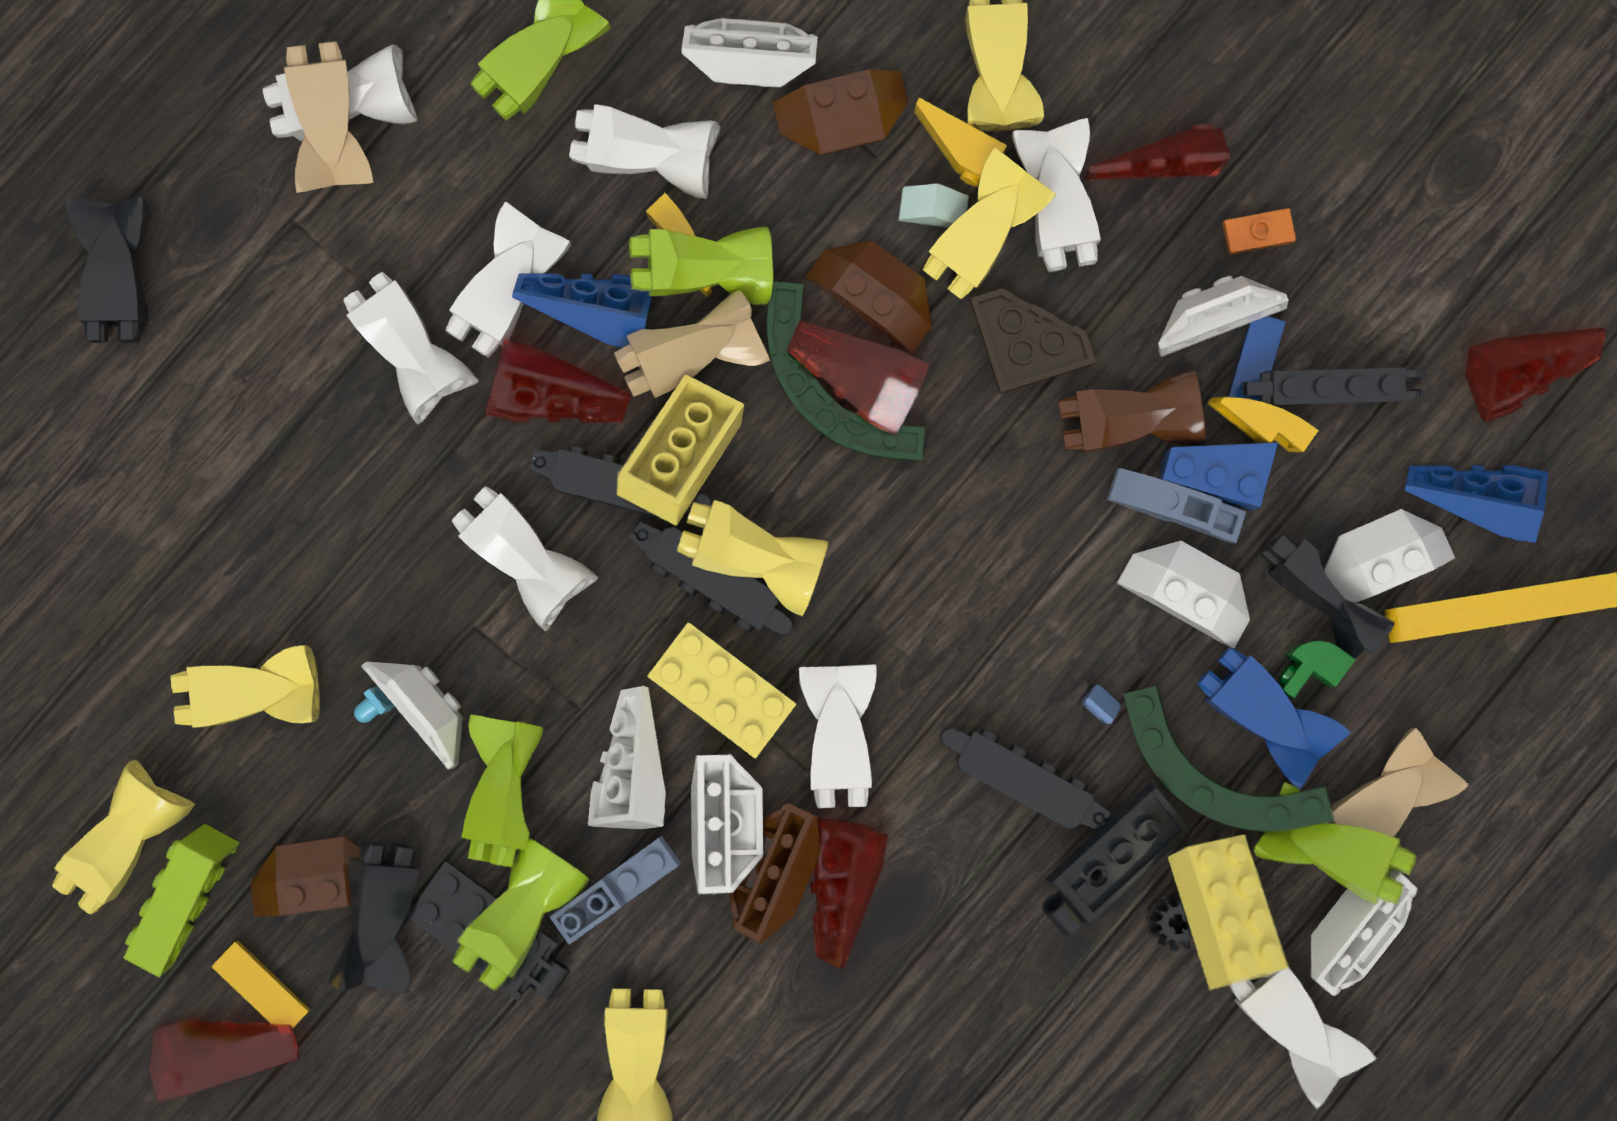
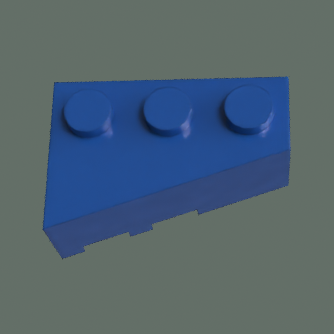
(1226, 472)

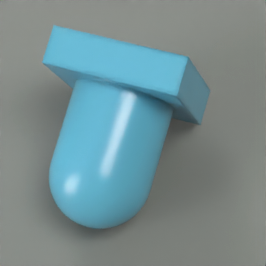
(374, 704)

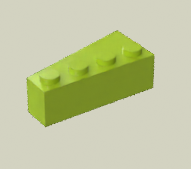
(178, 899)

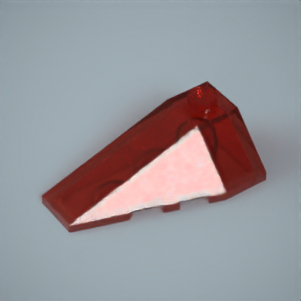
(1185, 154)
(1518, 366)
(868, 374)
(542, 386)
(844, 884)
(206, 1054)

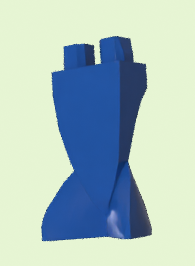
(1260, 706)

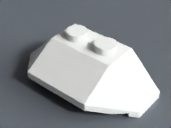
(749, 51)
(1218, 310)
(1386, 555)
(1190, 588)
(422, 705)
(724, 823)
(1356, 936)

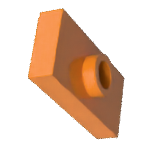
(1259, 231)

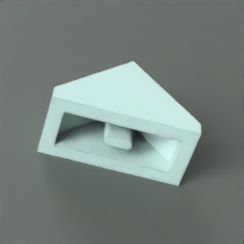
(932, 205)

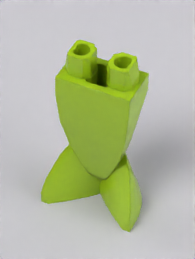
(529, 58)
(691, 263)
(495, 810)
(1346, 853)
(510, 924)

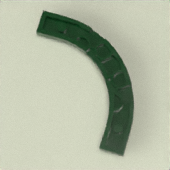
(814, 402)
(1206, 795)

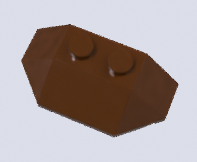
(842, 111)
(876, 290)
(304, 877)
(778, 881)

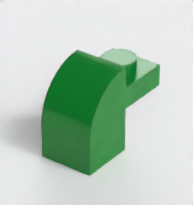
(1314, 658)

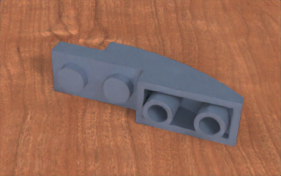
(1176, 504)
(615, 890)

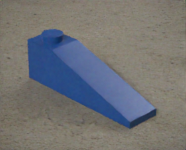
(595, 307)
(1500, 501)

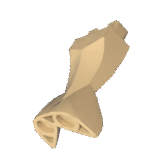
(322, 105)
(673, 352)
(1409, 780)

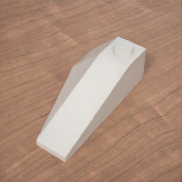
(632, 778)

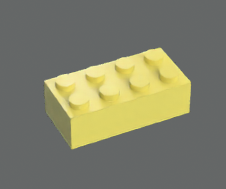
(680, 449)
(721, 690)
(1227, 912)

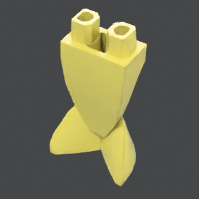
(998, 41)
(976, 238)
(743, 549)
(222, 694)
(111, 850)
(635, 1054)

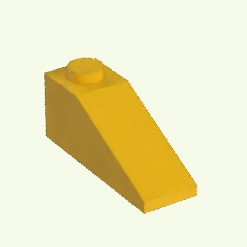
(959, 142)

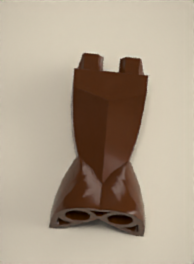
(1117, 417)

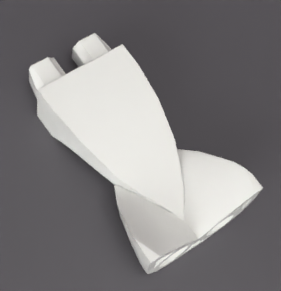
(374, 91)
(632, 145)
(1068, 219)
(488, 299)
(400, 336)
(512, 545)
(839, 747)
(1289, 1016)

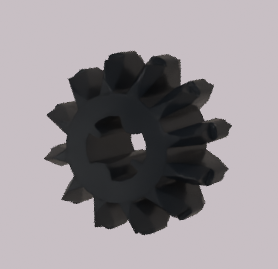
(1164, 930)

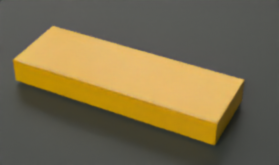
(260, 986)

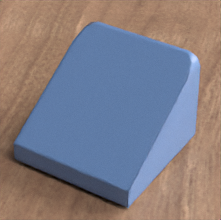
(1101, 704)

